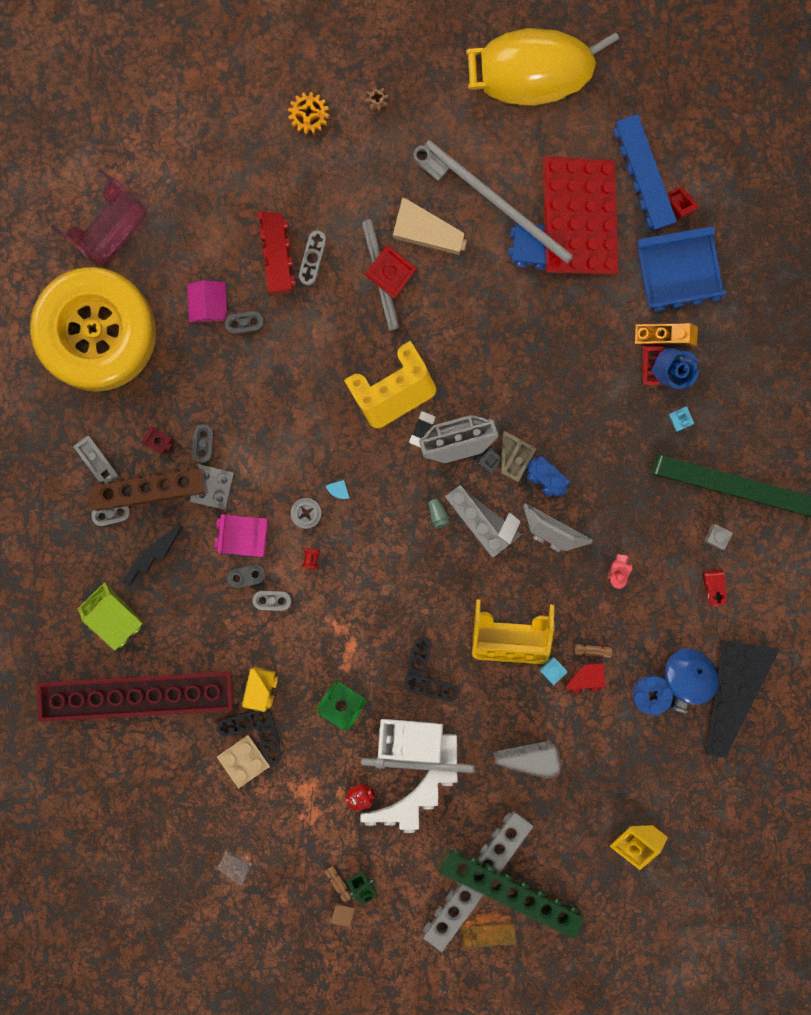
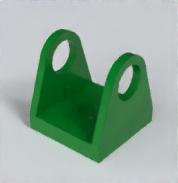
(328, 710)

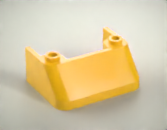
(512, 641)

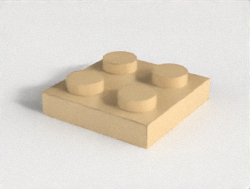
(243, 761)

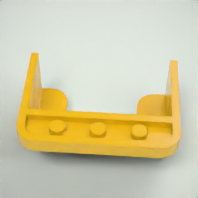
(395, 393)

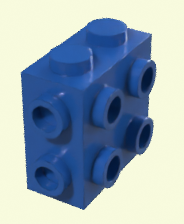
(526, 248)
(547, 476)

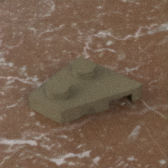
(515, 456)

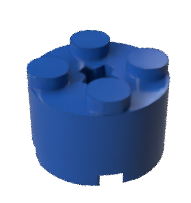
(676, 368)
(662, 692)

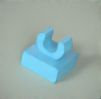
(681, 419)

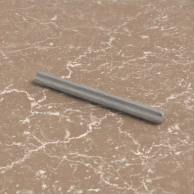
(374, 252)

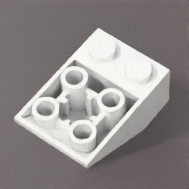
(410, 741)

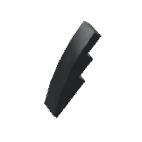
(157, 550)

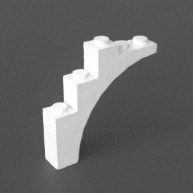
(425, 794)

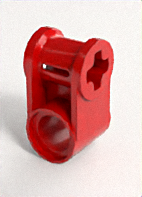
(715, 583)

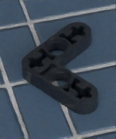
(419, 675)
(261, 728)

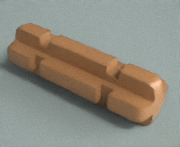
(596, 651)
(338, 883)

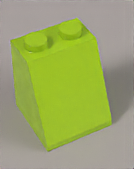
(109, 616)

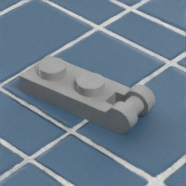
(95, 460)

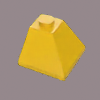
(639, 844)

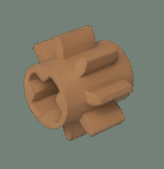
(381, 96)

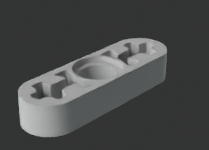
(321, 245)

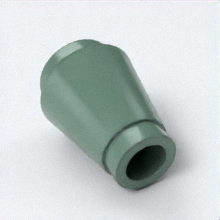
(438, 514)

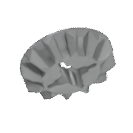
(296, 512)

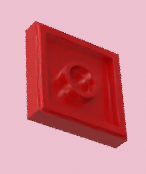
(390, 271)

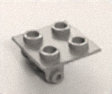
(218, 488)

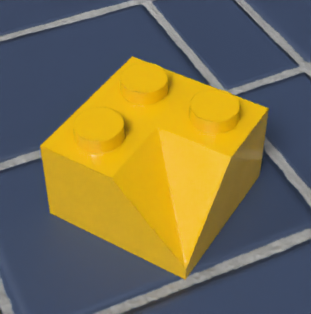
(259, 689)

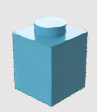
(553, 670)

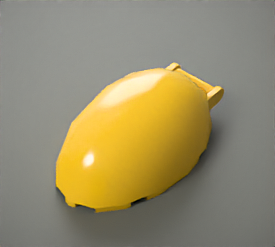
(532, 66)

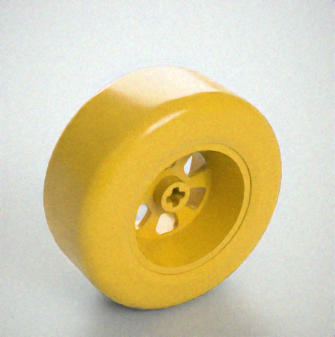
(59, 307)

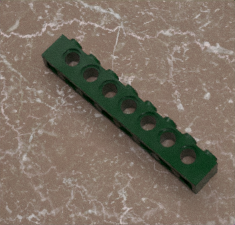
(568, 925)

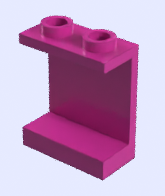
(241, 535)

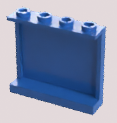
(680, 269)

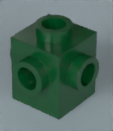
(362, 888)

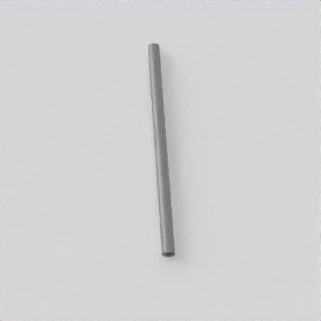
(499, 202)

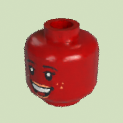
(360, 797)

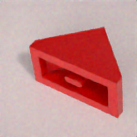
(682, 203)

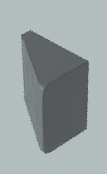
(488, 459)

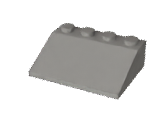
(532, 758)

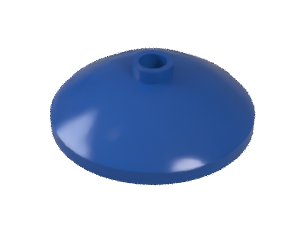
(686, 682)

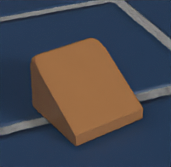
(342, 915)

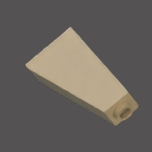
(425, 229)

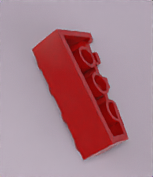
(276, 253)

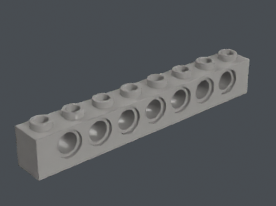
(440, 939)

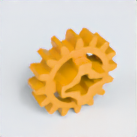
(301, 113)

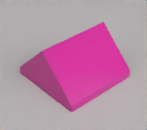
(207, 301)

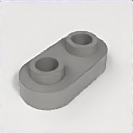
(111, 516)
(272, 600)

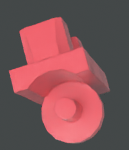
(619, 572)

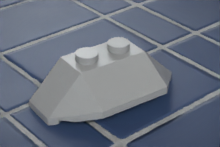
(458, 439)
(552, 531)

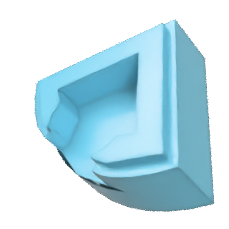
(338, 490)

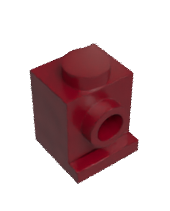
(149, 440)

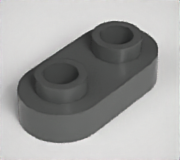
(244, 320)
(202, 443)
(246, 577)

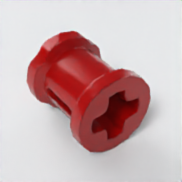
(311, 558)

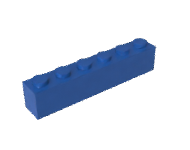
(644, 173)

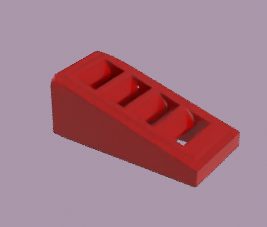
(645, 349)

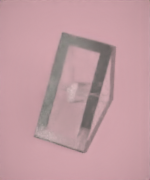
(234, 867)

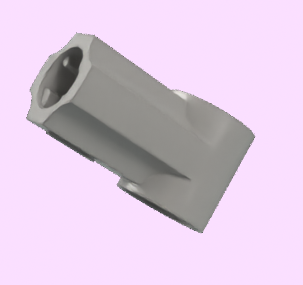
(431, 163)

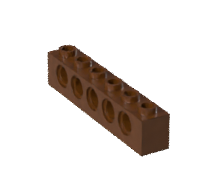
(196, 486)

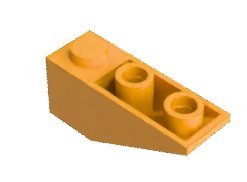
(666, 334)

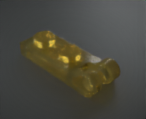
(488, 935)

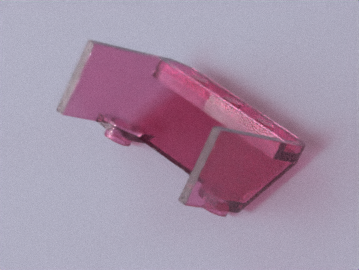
(110, 226)

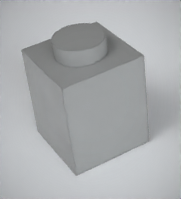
(718, 537)

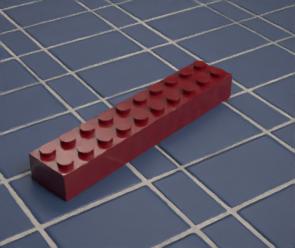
(135, 696)

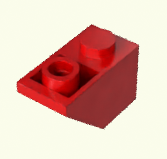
(587, 676)

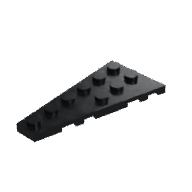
(740, 677)

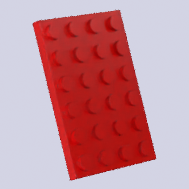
(581, 214)

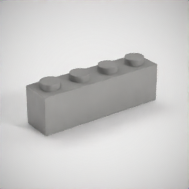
(480, 520)

